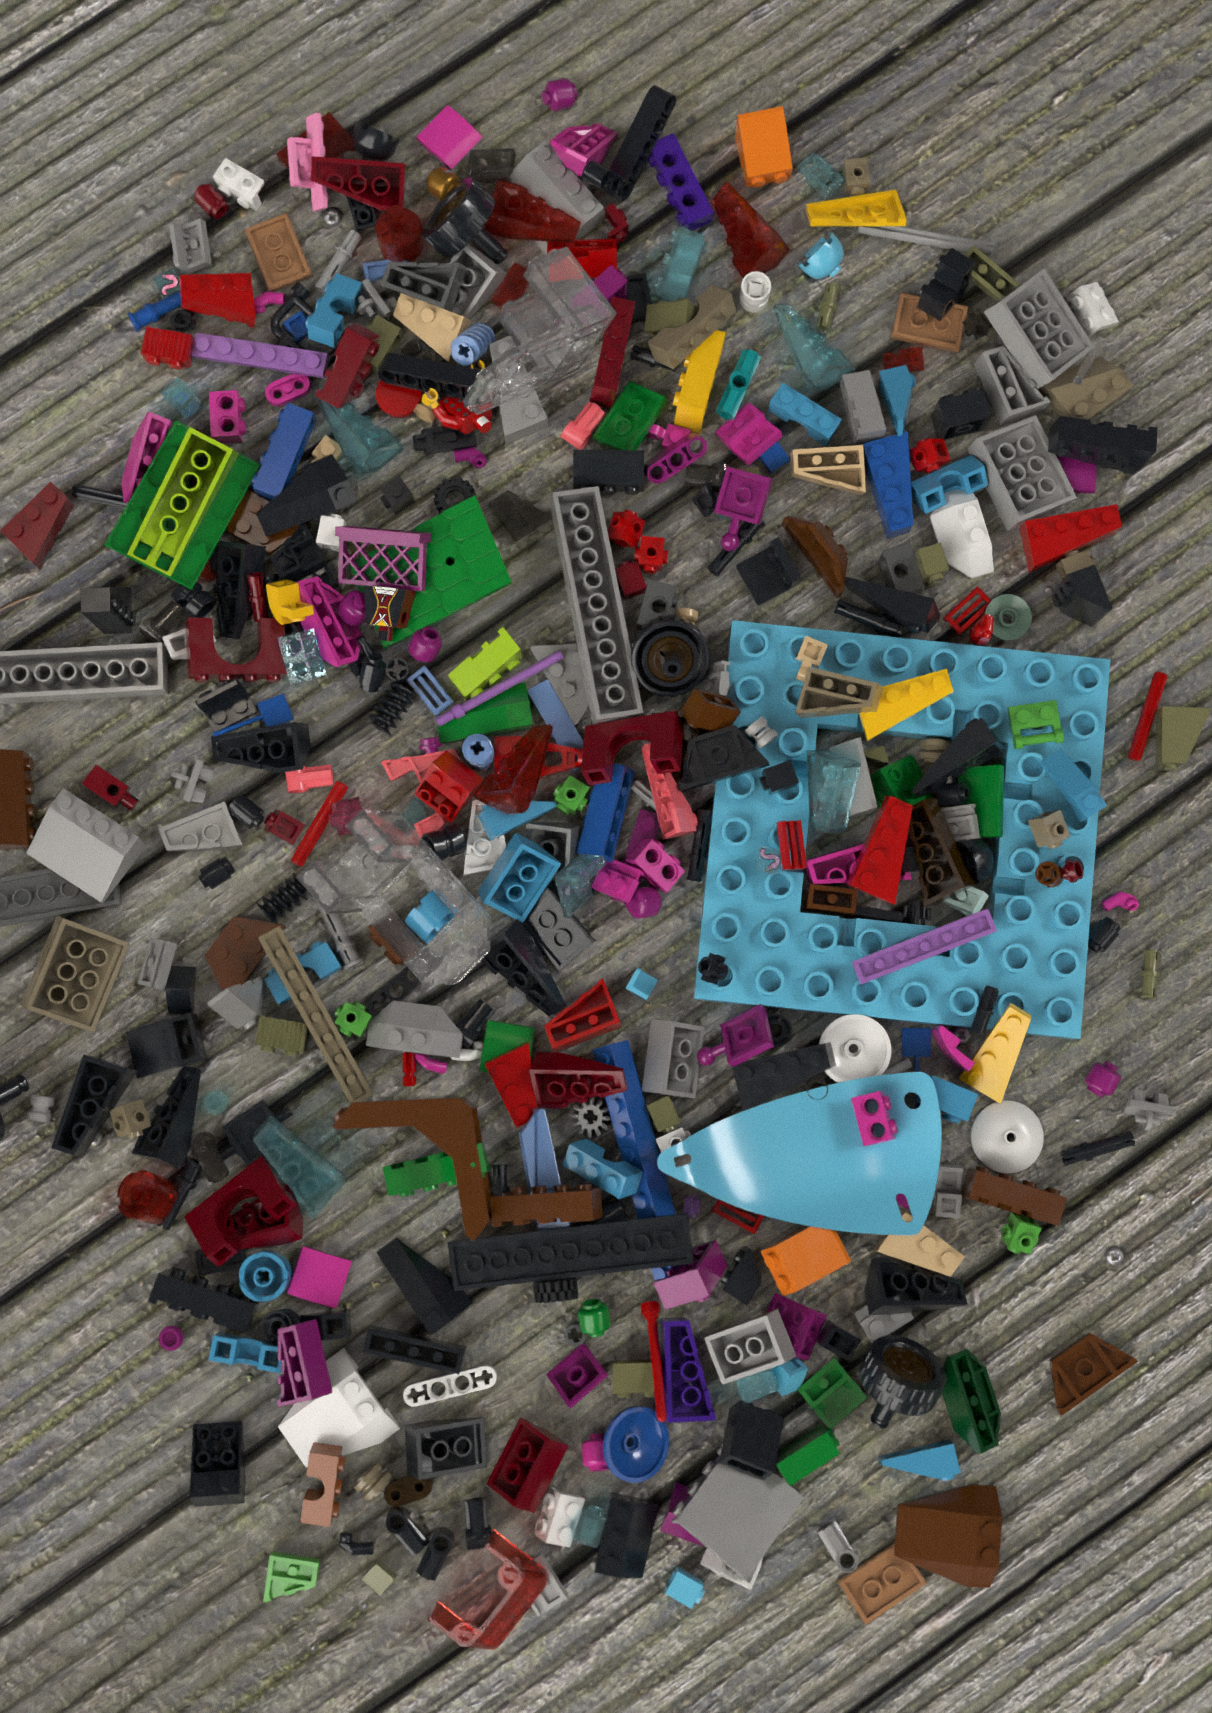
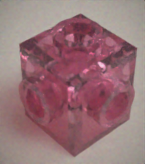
(343, 813)

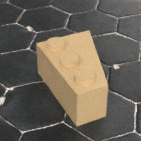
(431, 323)

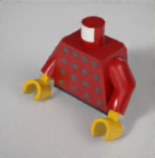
(455, 415)

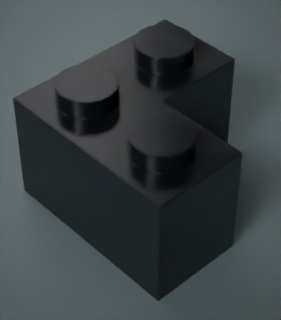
(946, 284)

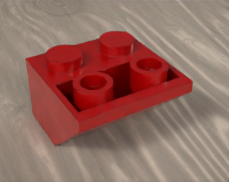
(448, 786)

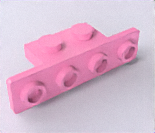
(300, 160)

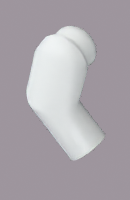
(469, 1054)

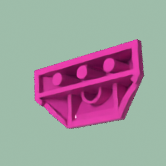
(582, 144)
(143, 450)
(335, 637)

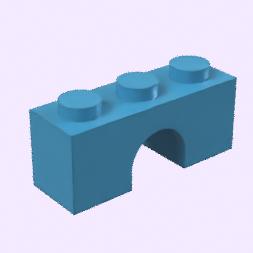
(340, 295)
(817, 420)
(961, 475)
(320, 959)
(614, 1177)
(245, 1350)

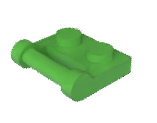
(1035, 716)

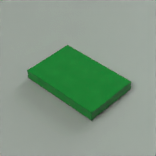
(630, 418)
(986, 792)

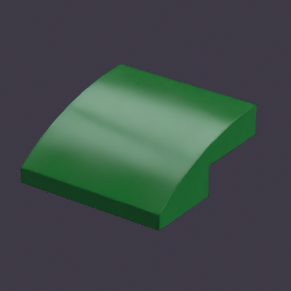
(502, 1037)
(832, 1394)

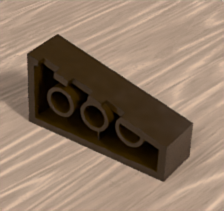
(937, 853)

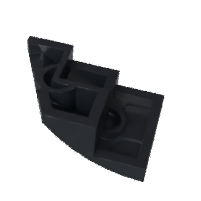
(302, 559)

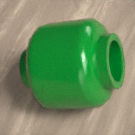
(594, 1317)

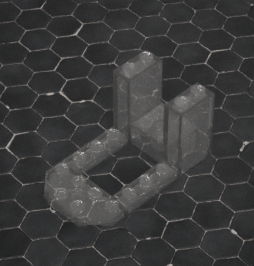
(550, 327)
(371, 866)

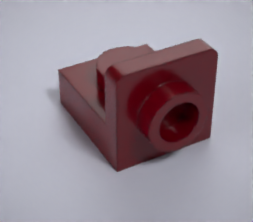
(283, 826)

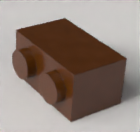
(709, 711)
(830, 899)

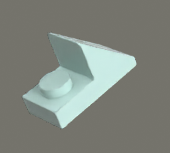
(967, 901)

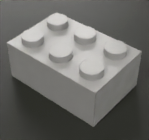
(750, 1346)

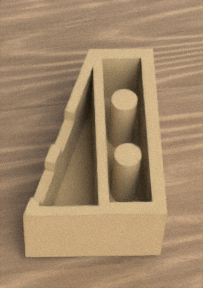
(831, 466)
(921, 1249)

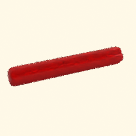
(1147, 716)
(318, 824)

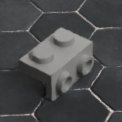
(190, 245)

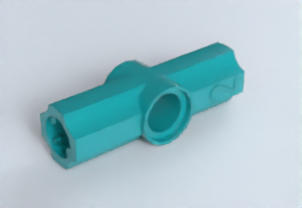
(734, 395)

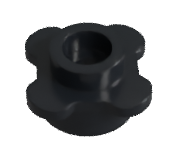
(180, 315)

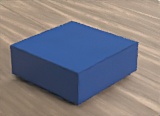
(297, 326)
(774, 458)

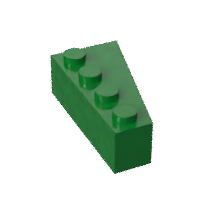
(426, 1172)

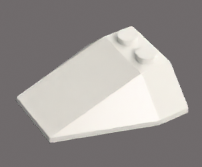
(343, 1418)

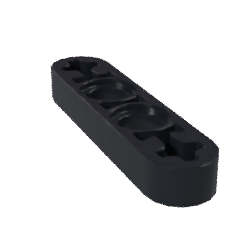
(403, 980)

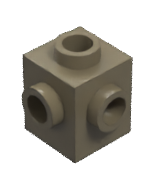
(130, 1119)

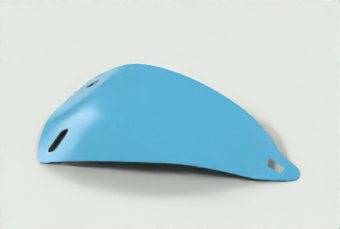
(808, 1161)

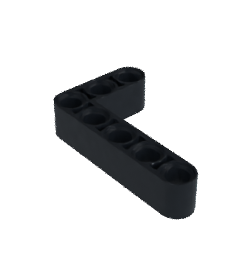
(636, 147)

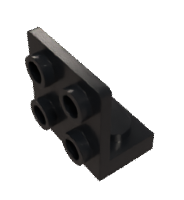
(769, 573)
(226, 705)

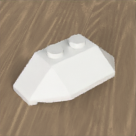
(963, 534)

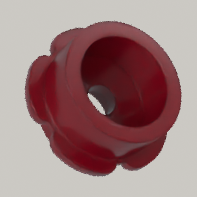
(1072, 871)

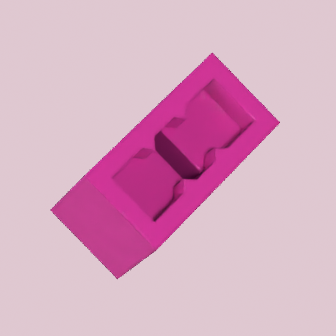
(221, 418)
(653, 868)
(867, 1120)

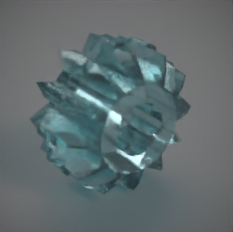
(757, 1385)

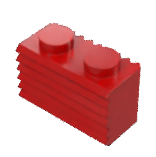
(167, 348)

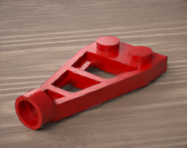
(505, 747)

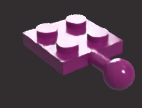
(741, 498)
(742, 1038)

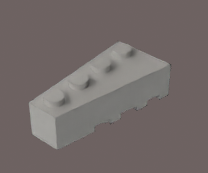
(522, 414)

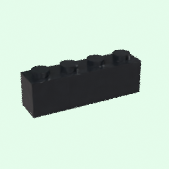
(414, 1349)

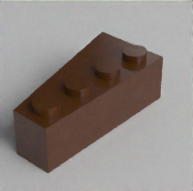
(1013, 1196)
(546, 1204)

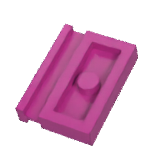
(617, 880)

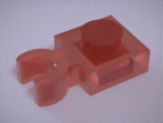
(910, 357)

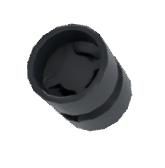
(196, 602)
(446, 842)

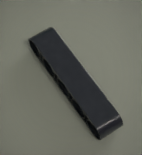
(425, 374)

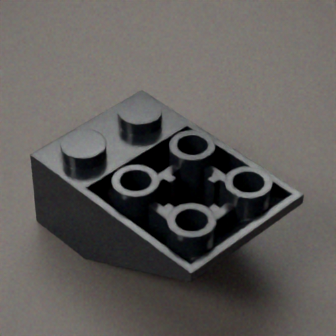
(166, 1045)
(217, 1464)

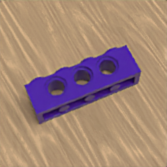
(693, 217)

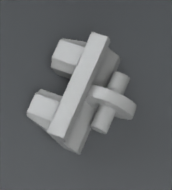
(372, 303)
(197, 771)
(1148, 1112)

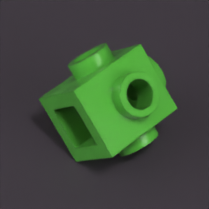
(573, 788)
(361, 1022)
(1020, 1233)

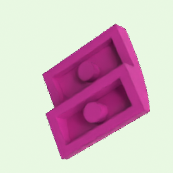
(449, 137)
(748, 434)
(947, 1043)
(319, 1277)

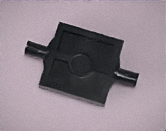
(242, 1130)

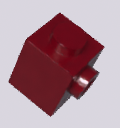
(630, 580)

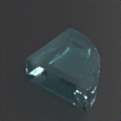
(414, 812)

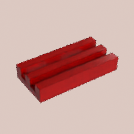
(954, 624)
(794, 845)
(751, 1229)

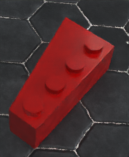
(1058, 535)
(882, 855)

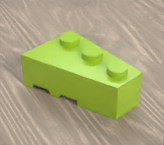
(486, 665)

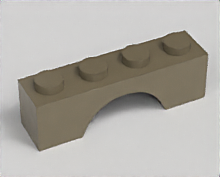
(675, 344)

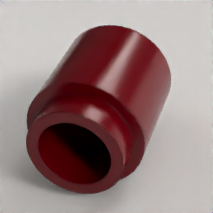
(211, 201)

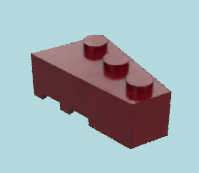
(39, 523)

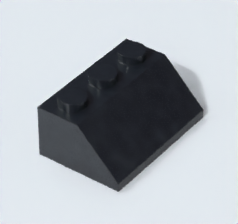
(609, 470)
(1082, 596)
(626, 1536)

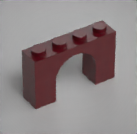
(612, 354)
(206, 664)
(606, 739)
(210, 1217)

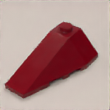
(569, 1079)
(257, 1228)

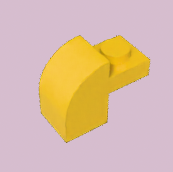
(286, 602)

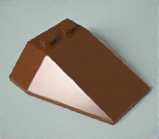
(953, 1534)

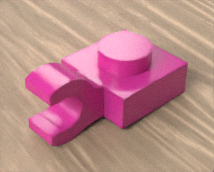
(668, 436)

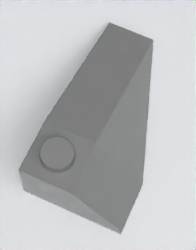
(241, 1003)

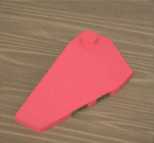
(670, 804)

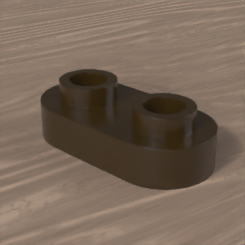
(407, 1491)

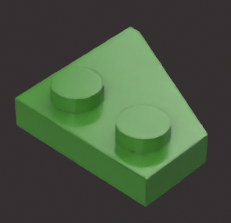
(289, 1574)

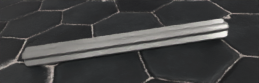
(928, 238)

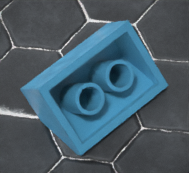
(518, 877)

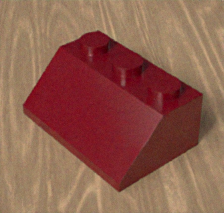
(527, 1465)

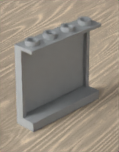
(736, 1514)

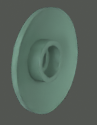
(1016, 610)

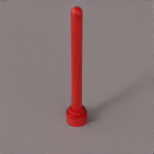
(651, 1312)

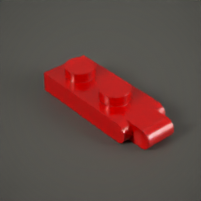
(982, 630)

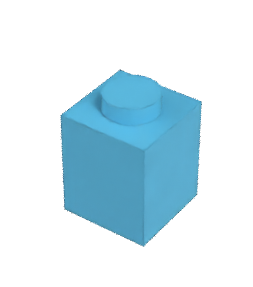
(684, 1587)

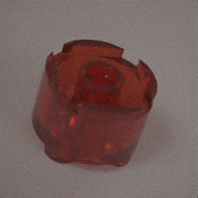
(399, 234)
(146, 1197)

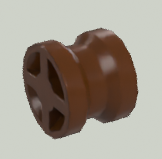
(1045, 871)

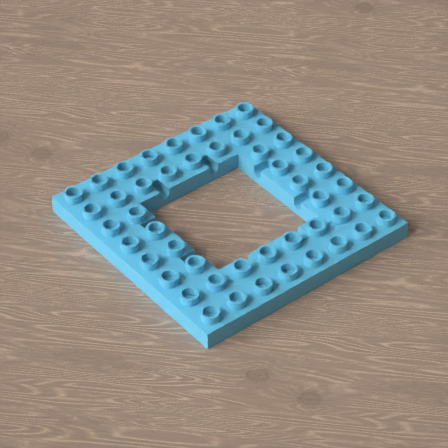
(806, 958)

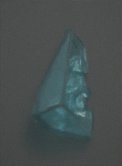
(812, 356)
(360, 441)

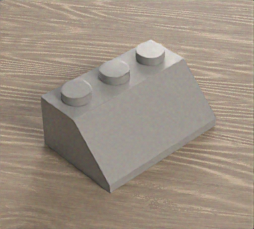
(864, 798)
(672, 1058)

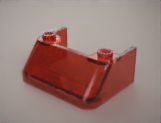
(524, 1583)

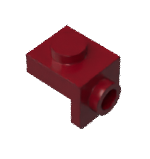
(617, 220)

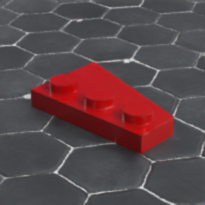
(514, 1082)

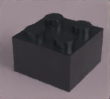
(960, 414)

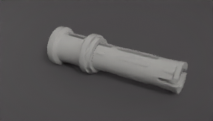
(344, 945)

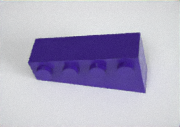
(682, 1373)

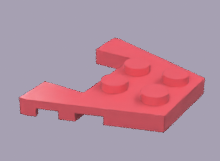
(420, 765)

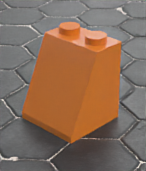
(763, 147)
(804, 1257)

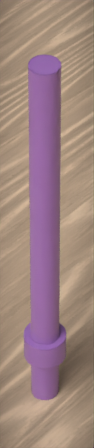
(459, 710)

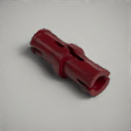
(257, 596)

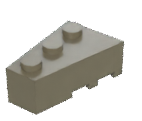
(836, 694)

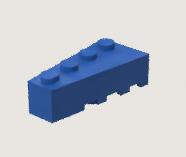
(890, 481)

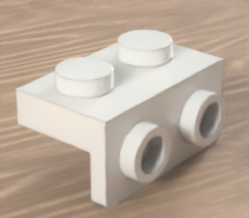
(239, 184)
(1092, 308)
(559, 1517)

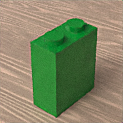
(807, 1454)

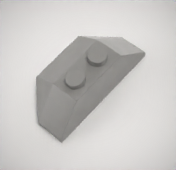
(415, 1029)

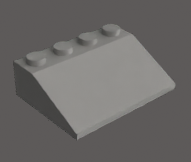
(559, 186)
(1039, 329)
(1021, 472)
(84, 846)

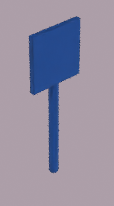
(273, 712)
(916, 1044)

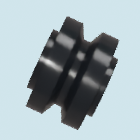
(786, 1029)
(272, 1323)

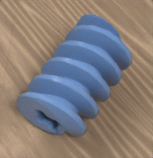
(472, 343)
(472, 745)

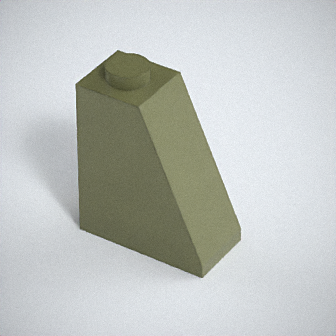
(1177, 733)

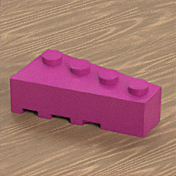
(837, 866)

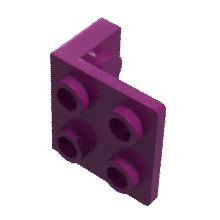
(801, 1324)

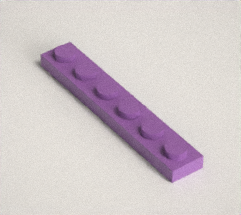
(260, 355)
(924, 946)

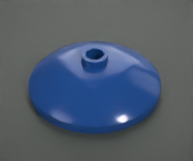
(646, 1445)

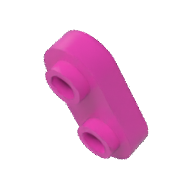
(287, 387)

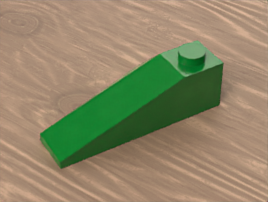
(499, 715)

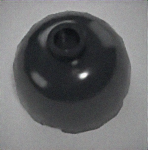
(373, 143)
(978, 858)

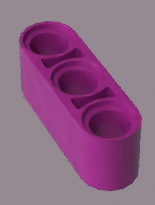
(663, 458)

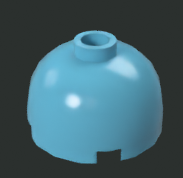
(823, 258)

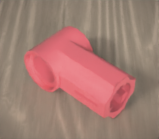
(580, 430)
(309, 778)

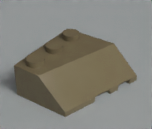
(1099, 391)

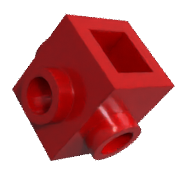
(929, 455)
(625, 528)
(651, 554)

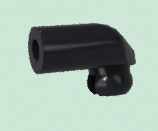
(353, 1547)

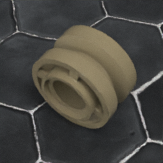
(932, 749)
(372, 1481)

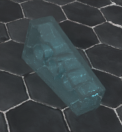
(301, 1167)

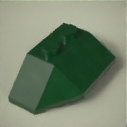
(971, 1401)

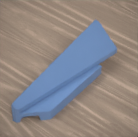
(539, 1158)

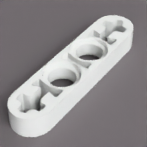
(451, 1389)

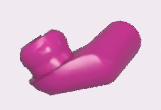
(268, 298)
(1122, 900)
(430, 1063)

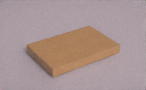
(278, 253)
(920, 328)
(880, 1583)

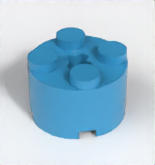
(429, 917)
(251, 1275)

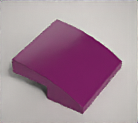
(1079, 474)

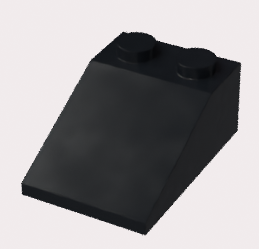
(445, 1447)

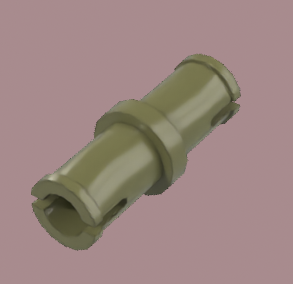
(827, 307)
(1150, 974)

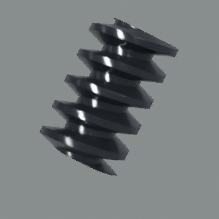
(391, 707)
(283, 899)

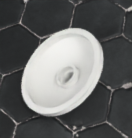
(872, 1050)
(990, 1135)

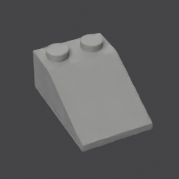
(479, 280)

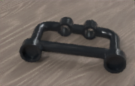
(297, 298)

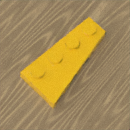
(861, 210)
(904, 700)
(998, 1054)

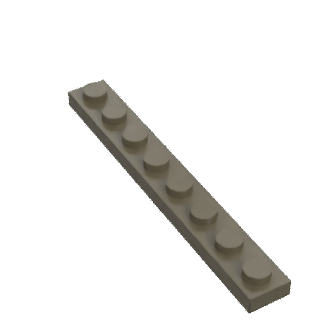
(315, 1015)

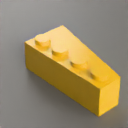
(698, 382)

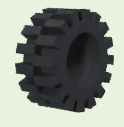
(449, 486)
(555, 1290)

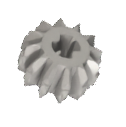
(584, 1122)

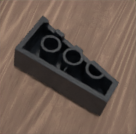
(1103, 443)
(109, 608)
(775, 1074)
(92, 1096)
(204, 1299)

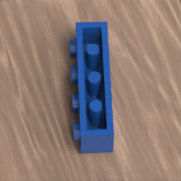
(284, 452)
(606, 814)

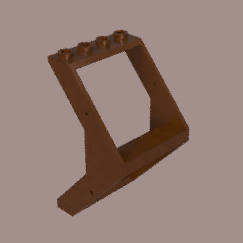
(449, 1125)

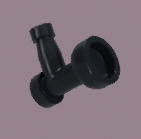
(367, 650)

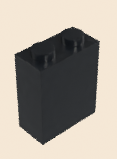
(751, 1440)

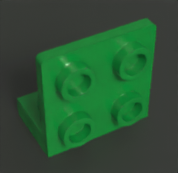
(898, 781)

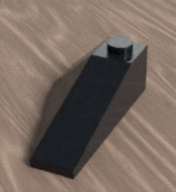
(312, 494)
(971, 746)
(268, 748)
(172, 1128)
(423, 1285)
(904, 1288)

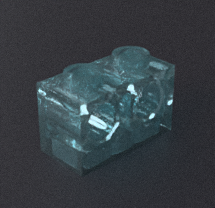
(301, 656)

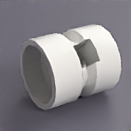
(755, 291)

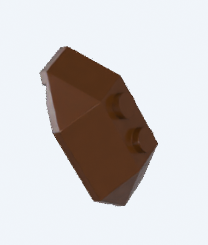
(820, 549)

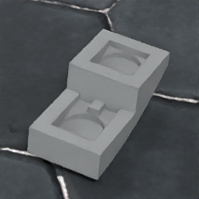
(948, 1191)

